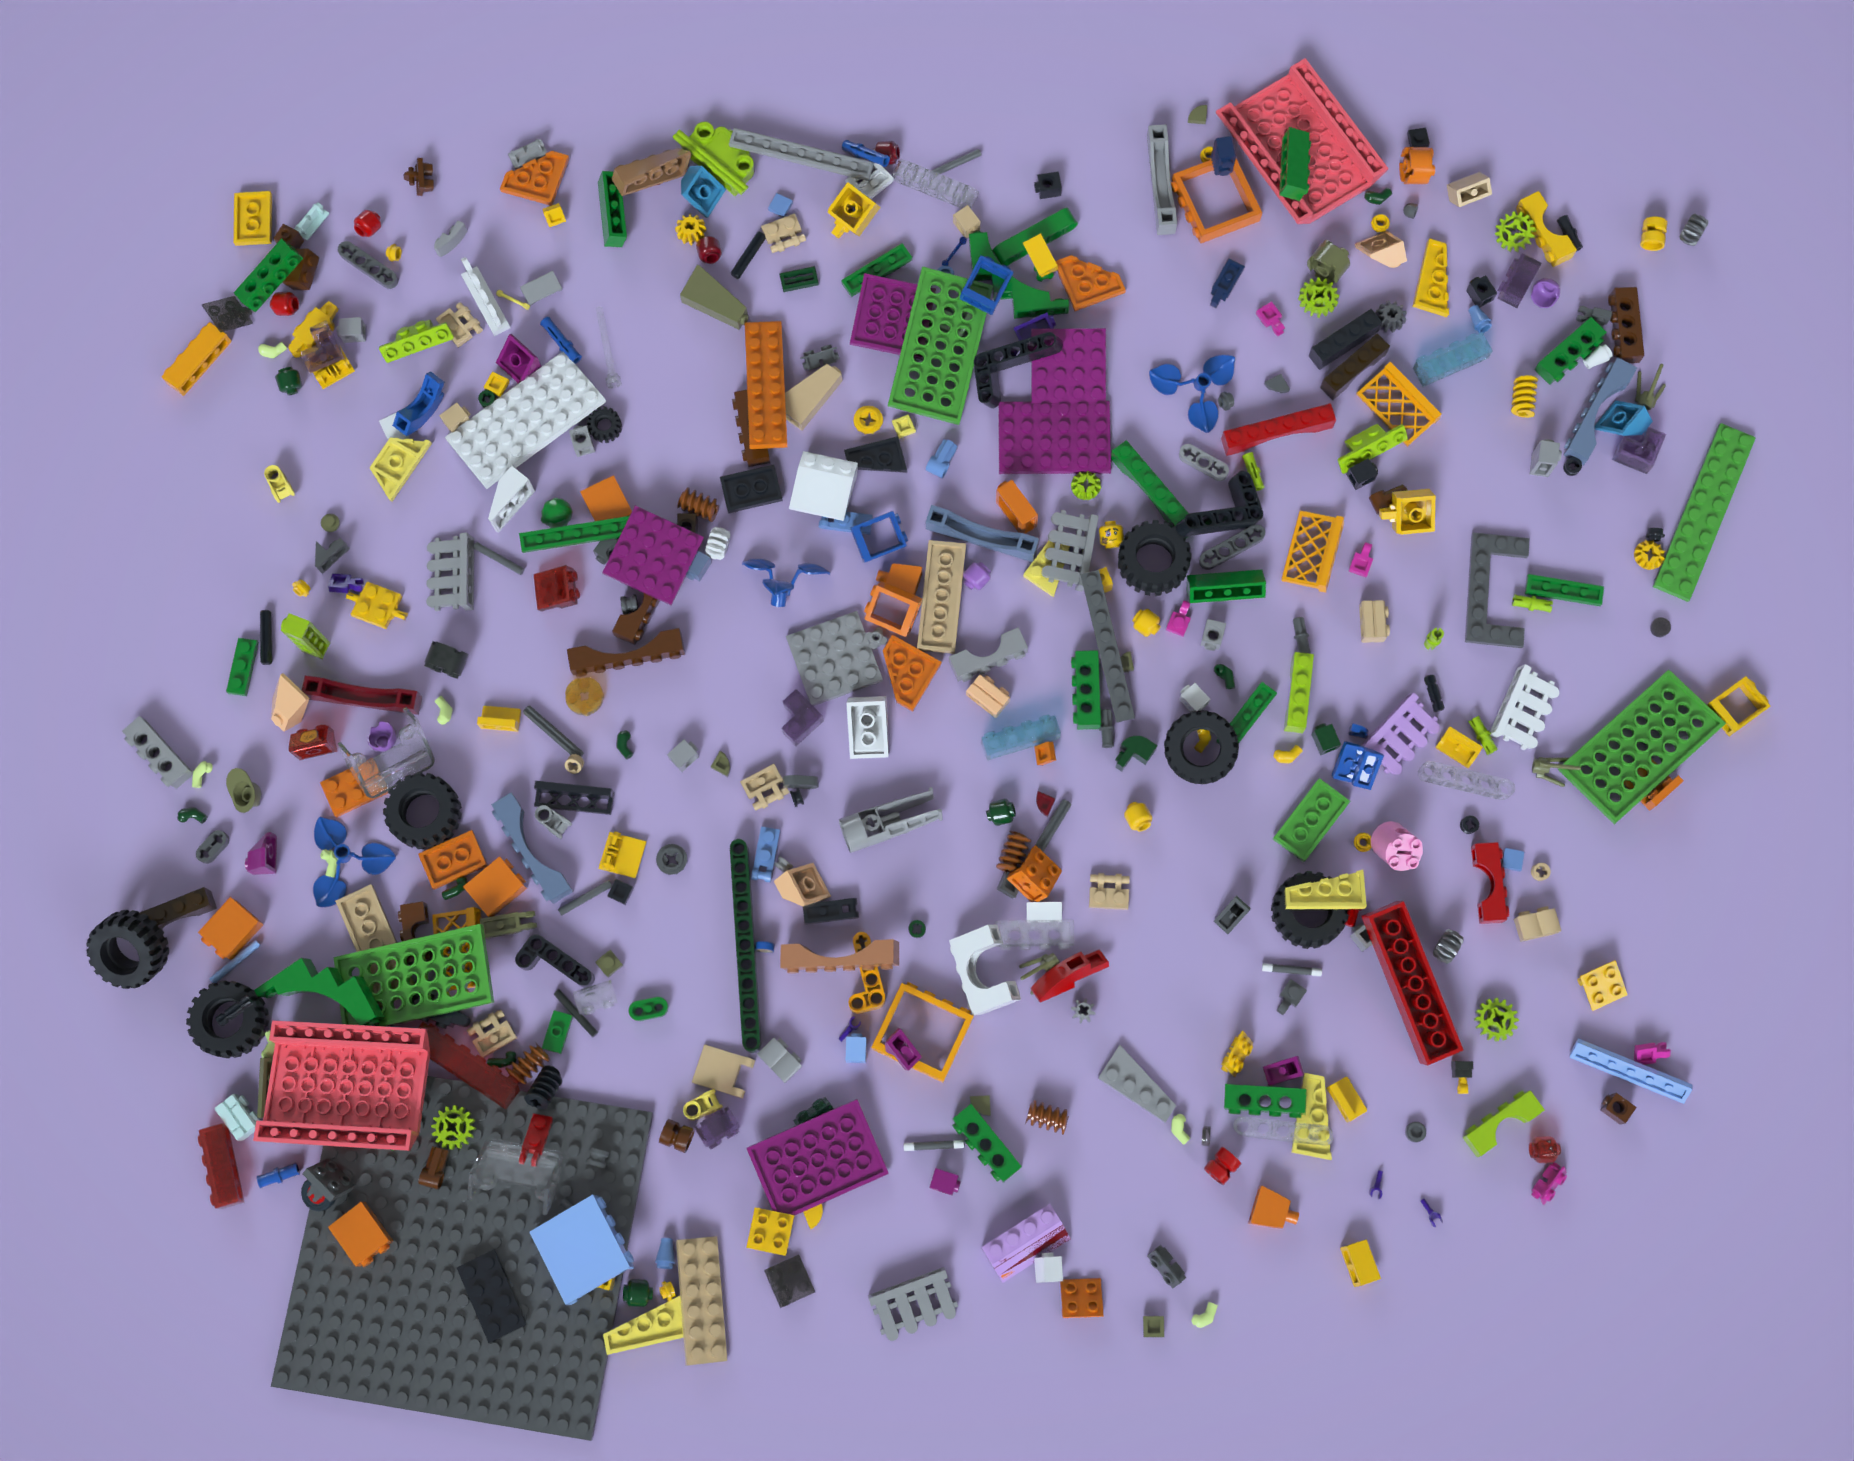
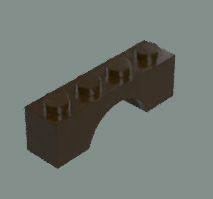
(1363, 358)
(187, 905)

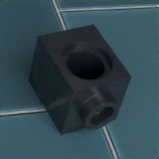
(1048, 178)
(1481, 298)
(1362, 474)

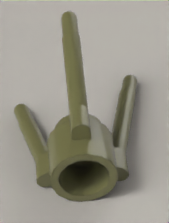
(1647, 398)
(1542, 766)
(1047, 963)

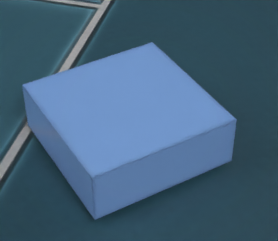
(780, 205)
(1512, 859)

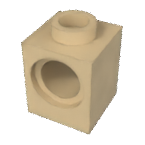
(966, 221)
(455, 417)

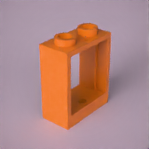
(1016, 507)
(899, 594)

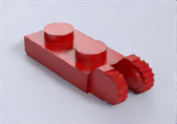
(536, 1138)

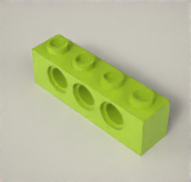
(305, 636)

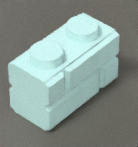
(237, 1116)

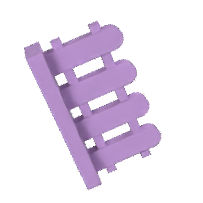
(1402, 724)

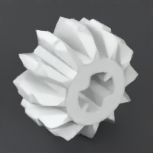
(717, 543)

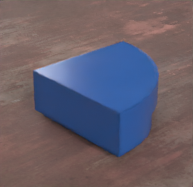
(1358, 731)

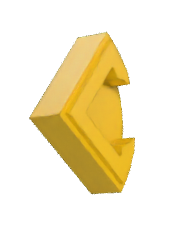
(814, 1215)

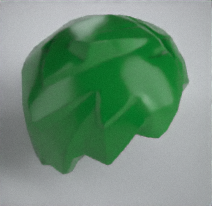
(556, 513)

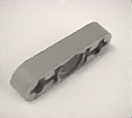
(1201, 454)

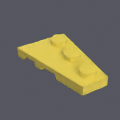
(1034, 574)

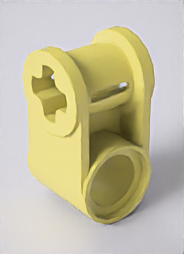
(279, 486)
(703, 1105)

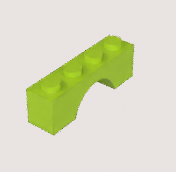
(1299, 692)
(1483, 1137)

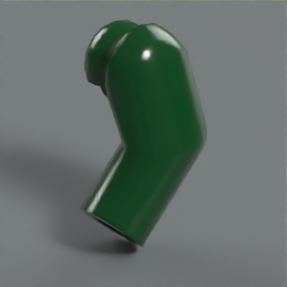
(186, 813)

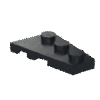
(878, 456)

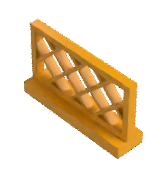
(1410, 392)
(1329, 549)
(473, 917)

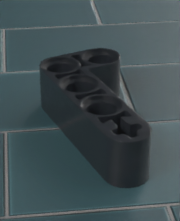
(559, 963)

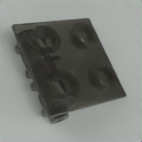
(228, 313)
(789, 1281)

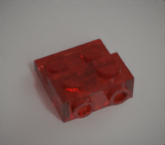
(556, 588)

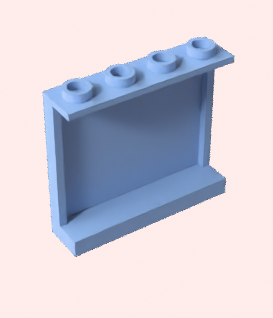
(582, 1248)

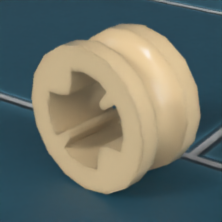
(574, 769)
(1545, 868)

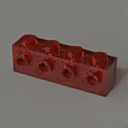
(220, 1166)

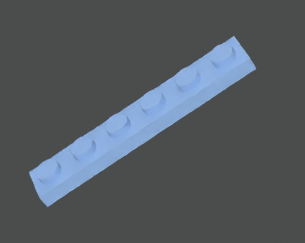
(1631, 1071)

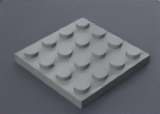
(834, 658)

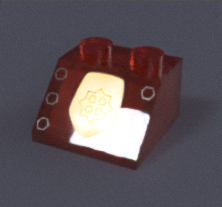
(313, 742)

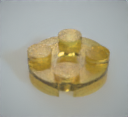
(587, 706)

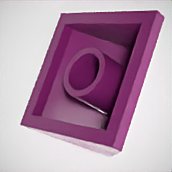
(517, 359)

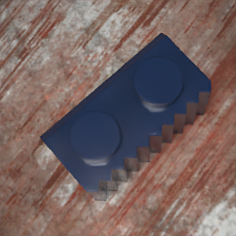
(1223, 155)

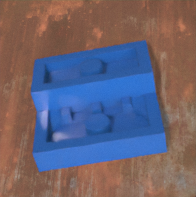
(1357, 765)

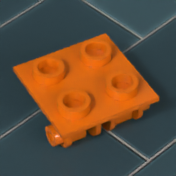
(1081, 1298)

